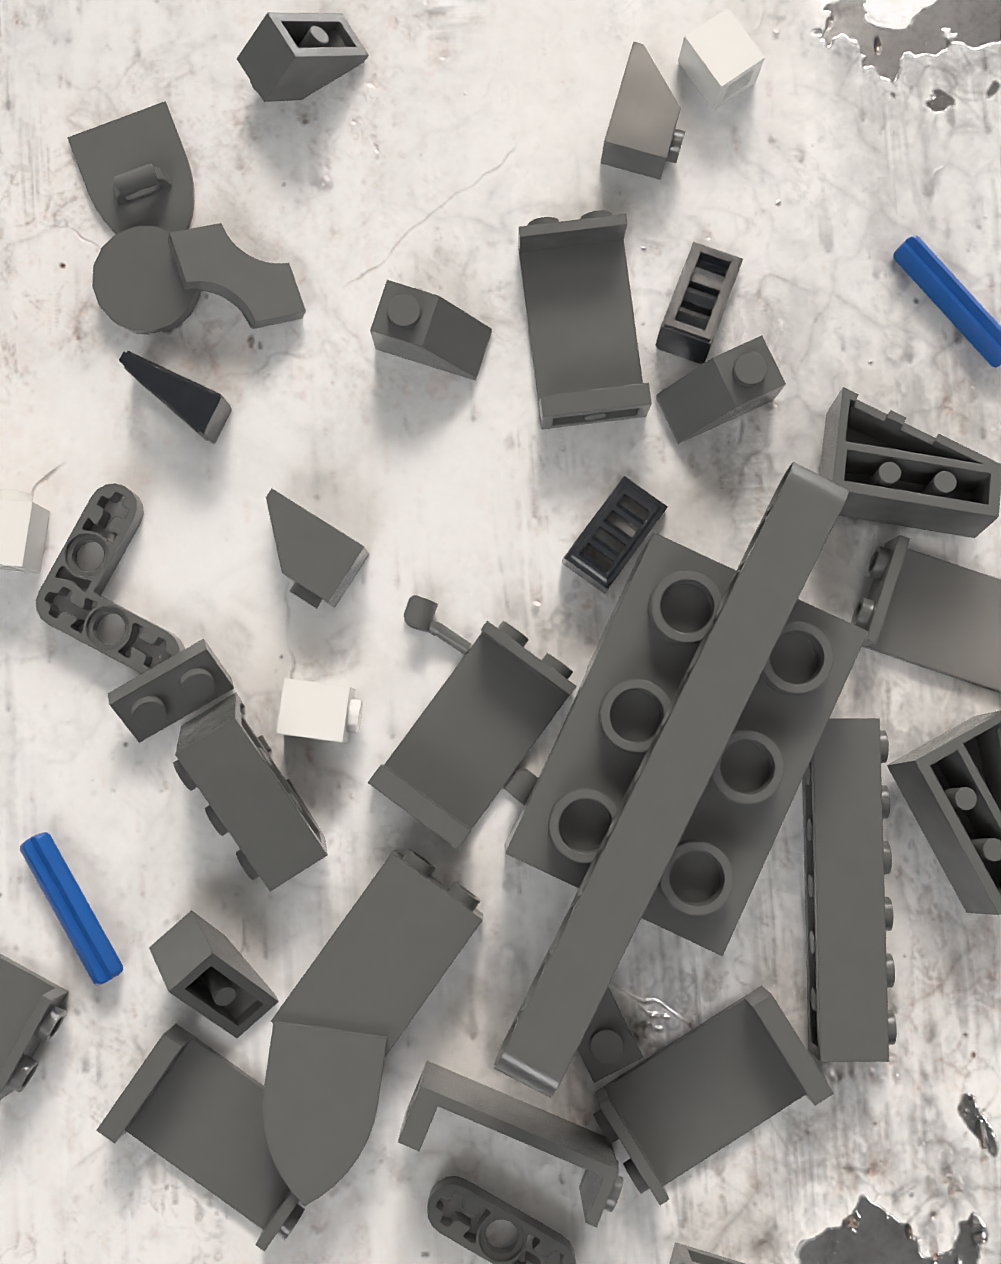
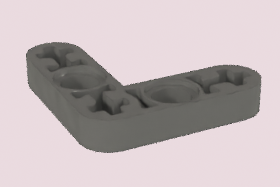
(89, 585)
(457, 1227)

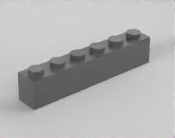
(847, 894)

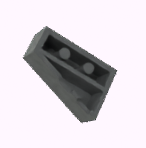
(906, 474)
(248, 794)
(957, 803)

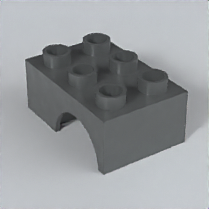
(620, 709)

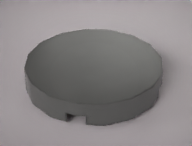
(140, 282)

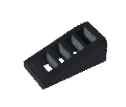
(689, 334)
(192, 402)
(591, 570)

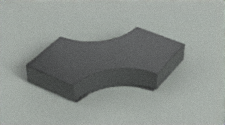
(214, 264)

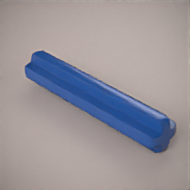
(951, 297)
(71, 908)

